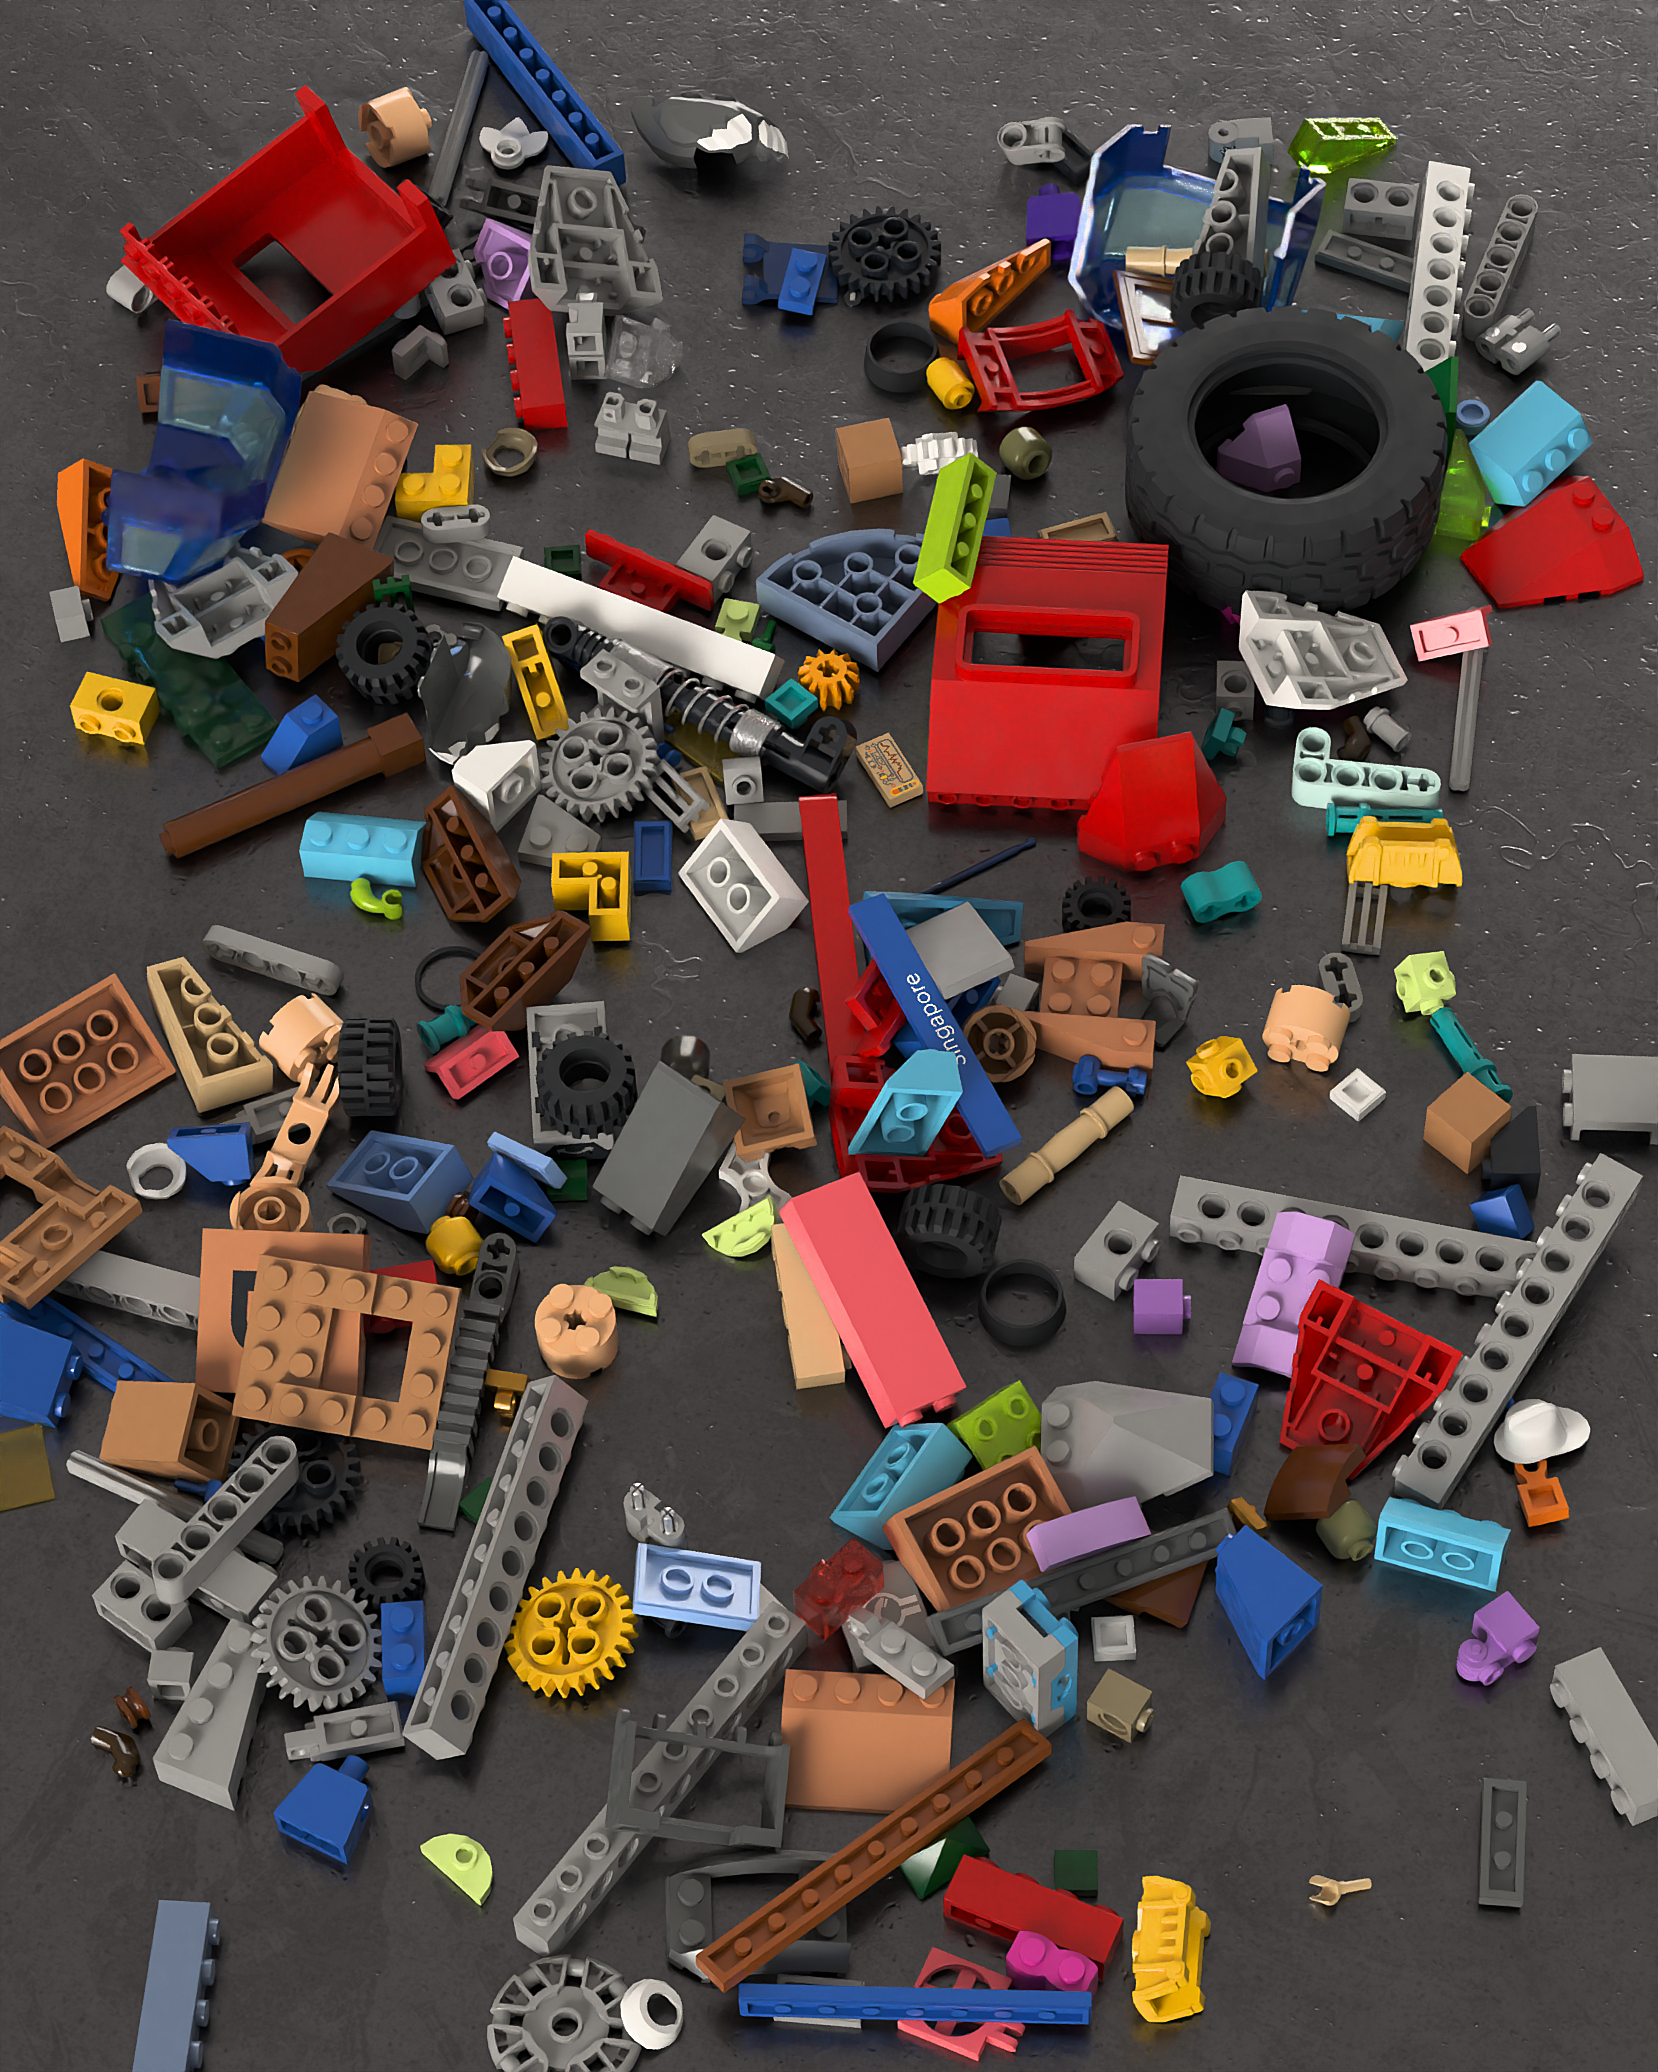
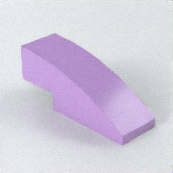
(1087, 1533)

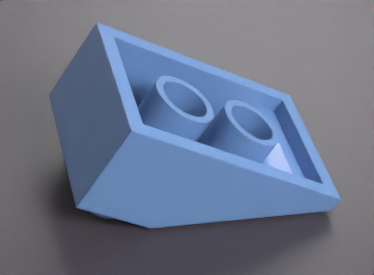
(402, 1179)

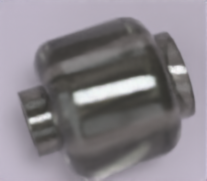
(687, 1056)

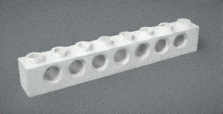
(1438, 264)

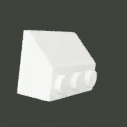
(742, 885)

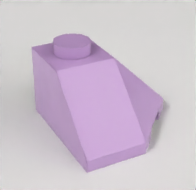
(504, 262)
(1264, 453)

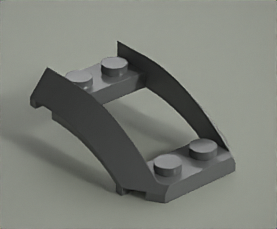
(690, 1913)

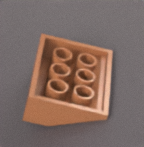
(339, 471)
(79, 1062)
(975, 1532)
(863, 1740)

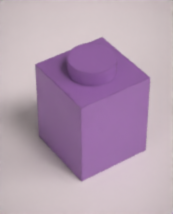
(1159, 1306)

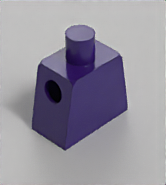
(1055, 218)

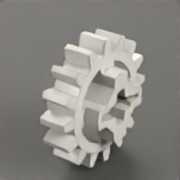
(936, 451)

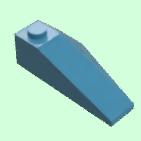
(1001, 916)

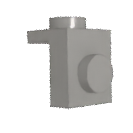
(416, 349)

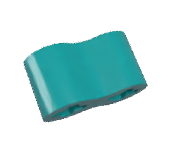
(1221, 891)

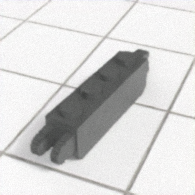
(509, 203)

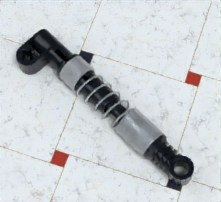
(746, 730)

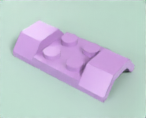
(1296, 1257)

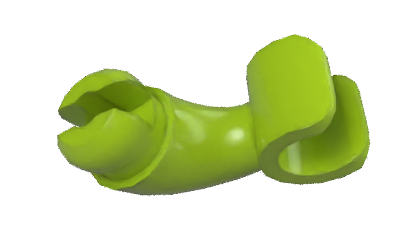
(364, 899)

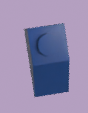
(303, 736)
(216, 1151)
(512, 1198)

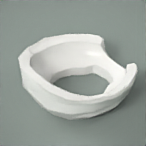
(154, 1156)
(636, 2017)

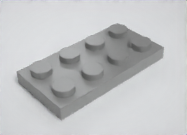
(453, 570)

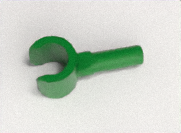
(764, 641)

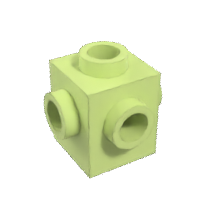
(1425, 982)

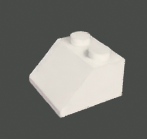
(499, 779)

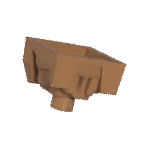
(773, 1110)

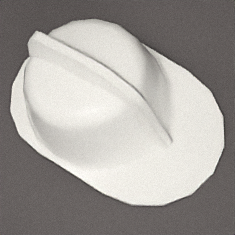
(1538, 1431)

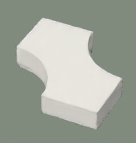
(752, 1180)

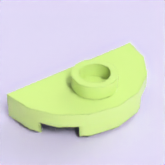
(744, 1231)
(627, 1289)
(462, 1862)

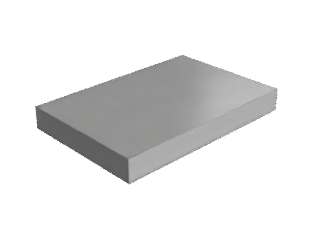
(959, 950)

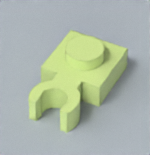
(738, 619)

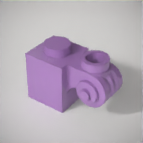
(1503, 1636)

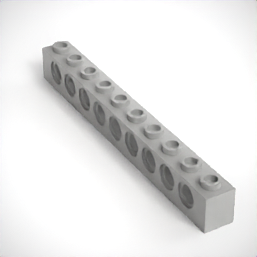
(1604, 1180)
(1391, 1234)
(495, 1569)
(661, 1781)

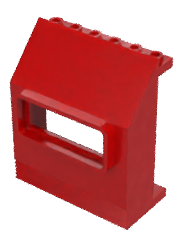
(326, 214)
(1041, 730)

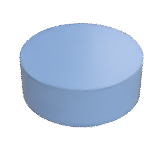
(1472, 417)

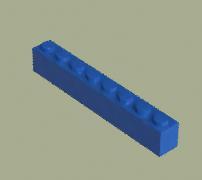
(544, 87)

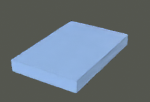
(696, 1587)

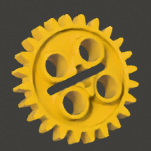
(605, 1632)

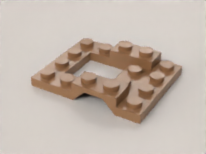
(63, 1231)
(290, 1345)

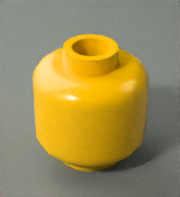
(454, 1245)

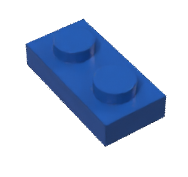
(802, 281)

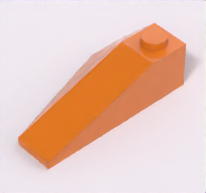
(986, 293)
(80, 503)

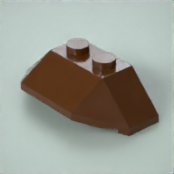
(466, 860)
(522, 970)

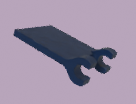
(775, 263)

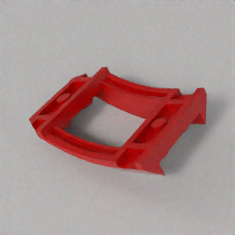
(989, 350)

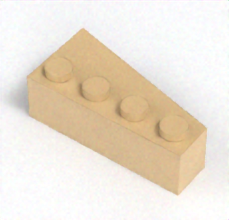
(207, 1044)
(812, 1337)

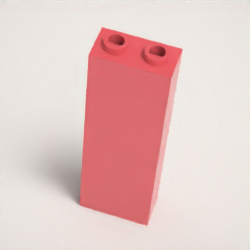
(873, 1301)

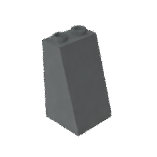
(665, 1150)

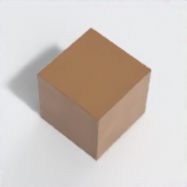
(869, 460)
(1465, 1122)

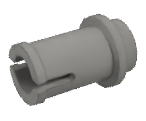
(1386, 728)

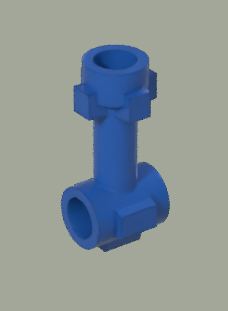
(1089, 1075)

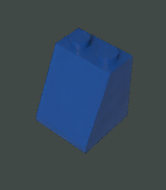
(36, 1373)
(1265, 1598)

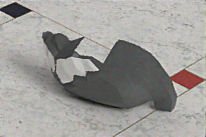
(714, 126)
(461, 707)

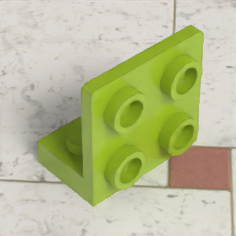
(1000, 1426)

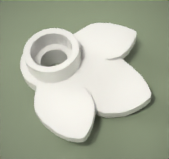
(512, 143)

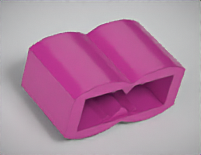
(1039, 1965)

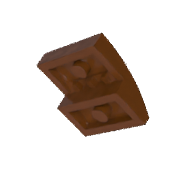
(1313, 1482)
(1165, 1597)

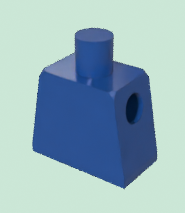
(328, 1808)

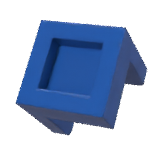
(1503, 1213)

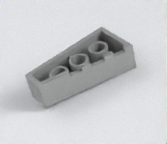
(1239, 208)
(216, 1723)

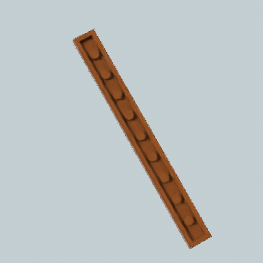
(872, 1855)

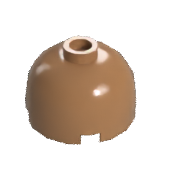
(1001, 1041)

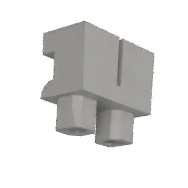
(586, 337)
(632, 429)

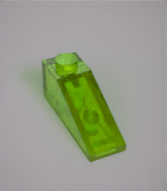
(1337, 142)
(1463, 495)

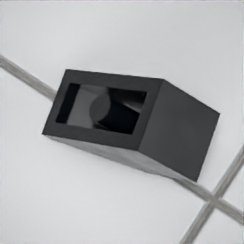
(1515, 1155)

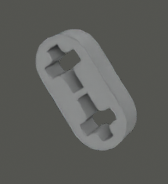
(455, 524)
(1348, 985)

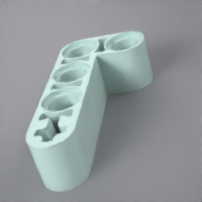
(1349, 783)

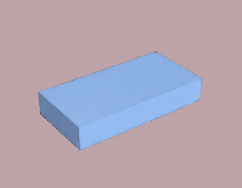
(538, 1165)

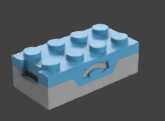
(1030, 1658)

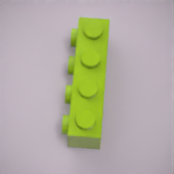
(954, 528)

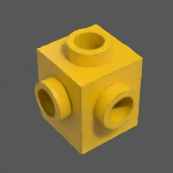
(1221, 1066)

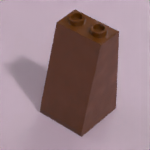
(319, 601)

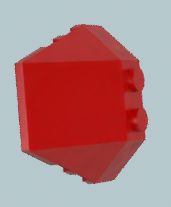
(1555, 547)
(1153, 806)
(853, 1092)
(1344, 1397)

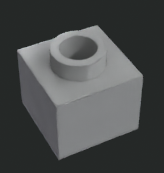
(71, 613)
(740, 770)
(1017, 994)
(172, 1673)

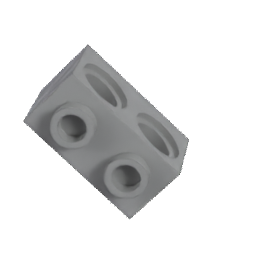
(1380, 209)
(447, 292)
(136, 1614)

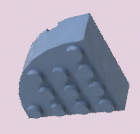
(850, 592)

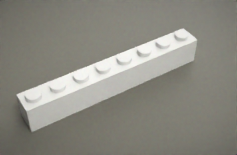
(670, 639)

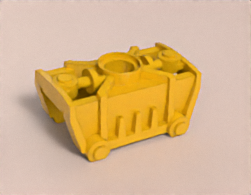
(1403, 853)
(1168, 1951)

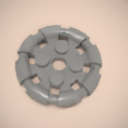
(555, 2003)

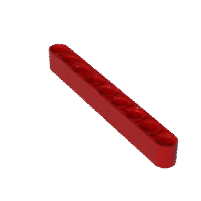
(831, 922)

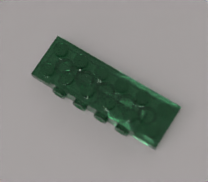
(198, 690)

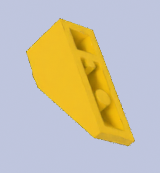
(537, 681)

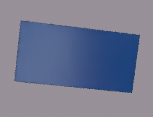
(652, 855)

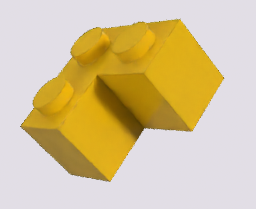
(446, 487)
(595, 884)

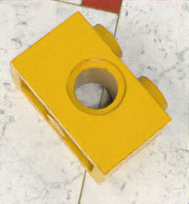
(115, 708)

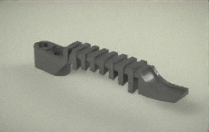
(465, 1383)

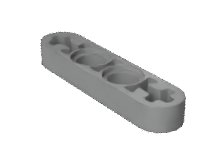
(272, 960)

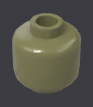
(1025, 453)
(1348, 1531)

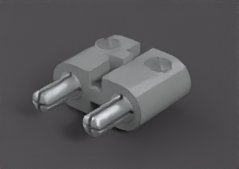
(1513, 344)
(650, 1523)

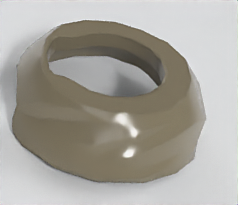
(511, 439)

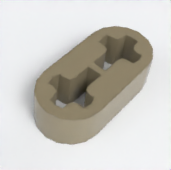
(720, 447)

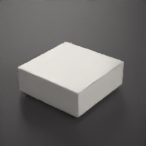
(1357, 1094)
(1113, 1638)

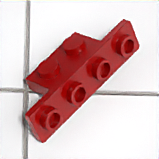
(645, 577)
(877, 1011)

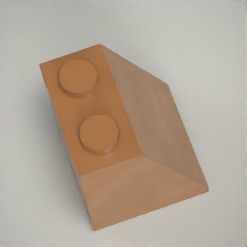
(170, 1431)

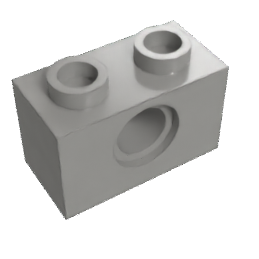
(718, 554)
(1123, 1231)

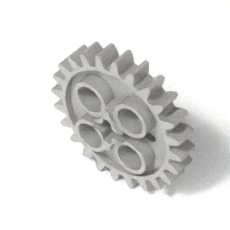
(599, 764)
(299, 1671)

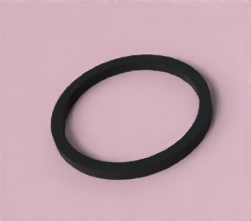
(427, 960)

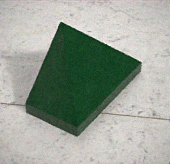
(941, 1857)

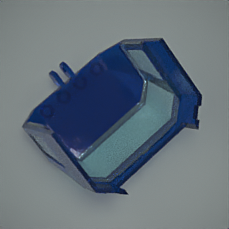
(1148, 204)
(213, 456)

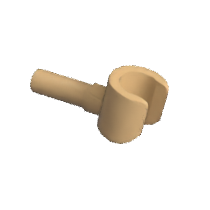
(388, 652)
(1333, 1890)

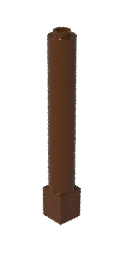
(387, 749)

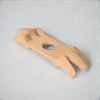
(306, 1111)

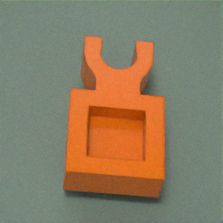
(1540, 1497)

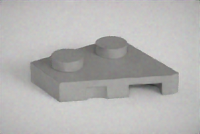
(554, 831)

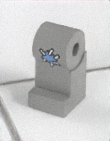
(1240, 135)

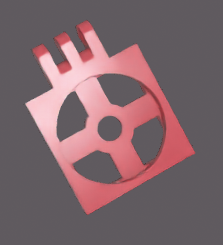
(989, 2032)

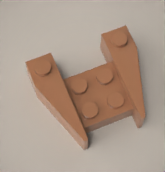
(1084, 994)

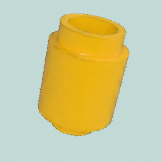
(949, 383)

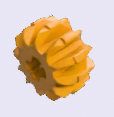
(830, 678)

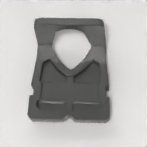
(1174, 984)

